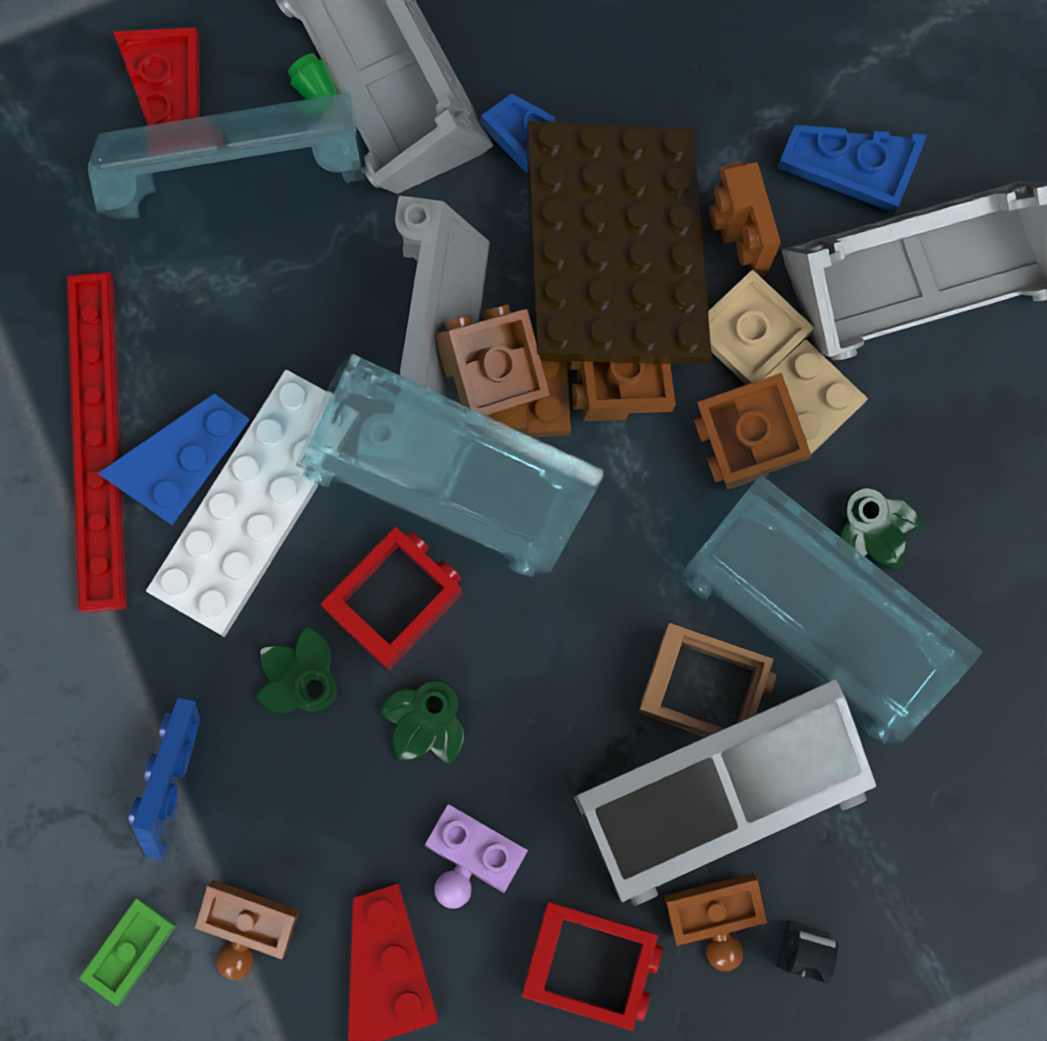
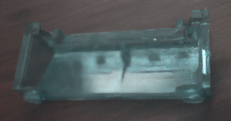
(126, 158)
(447, 465)
(832, 610)

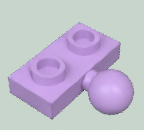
(475, 852)

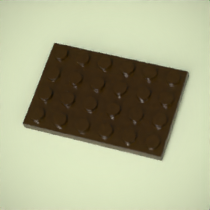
(616, 244)

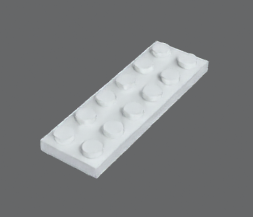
(244, 512)

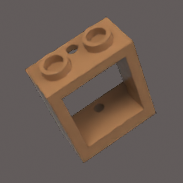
(674, 637)

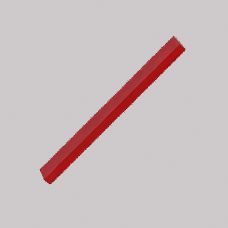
(96, 443)

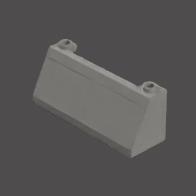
(399, 87)
(921, 266)
(446, 284)

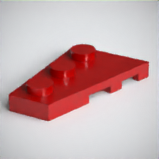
(163, 71)
(387, 971)

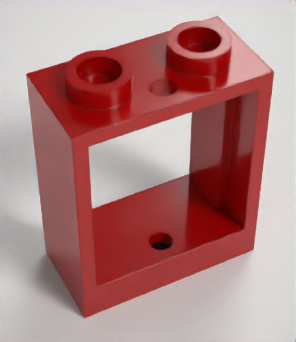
(415, 549)
(636, 999)

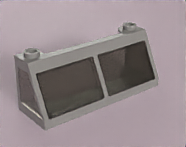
(726, 791)

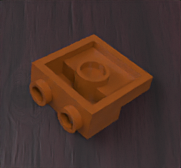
(745, 216)
(493, 360)
(615, 389)
(545, 415)
(751, 431)

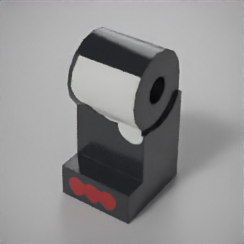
(808, 953)

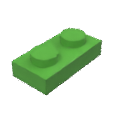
(128, 951)

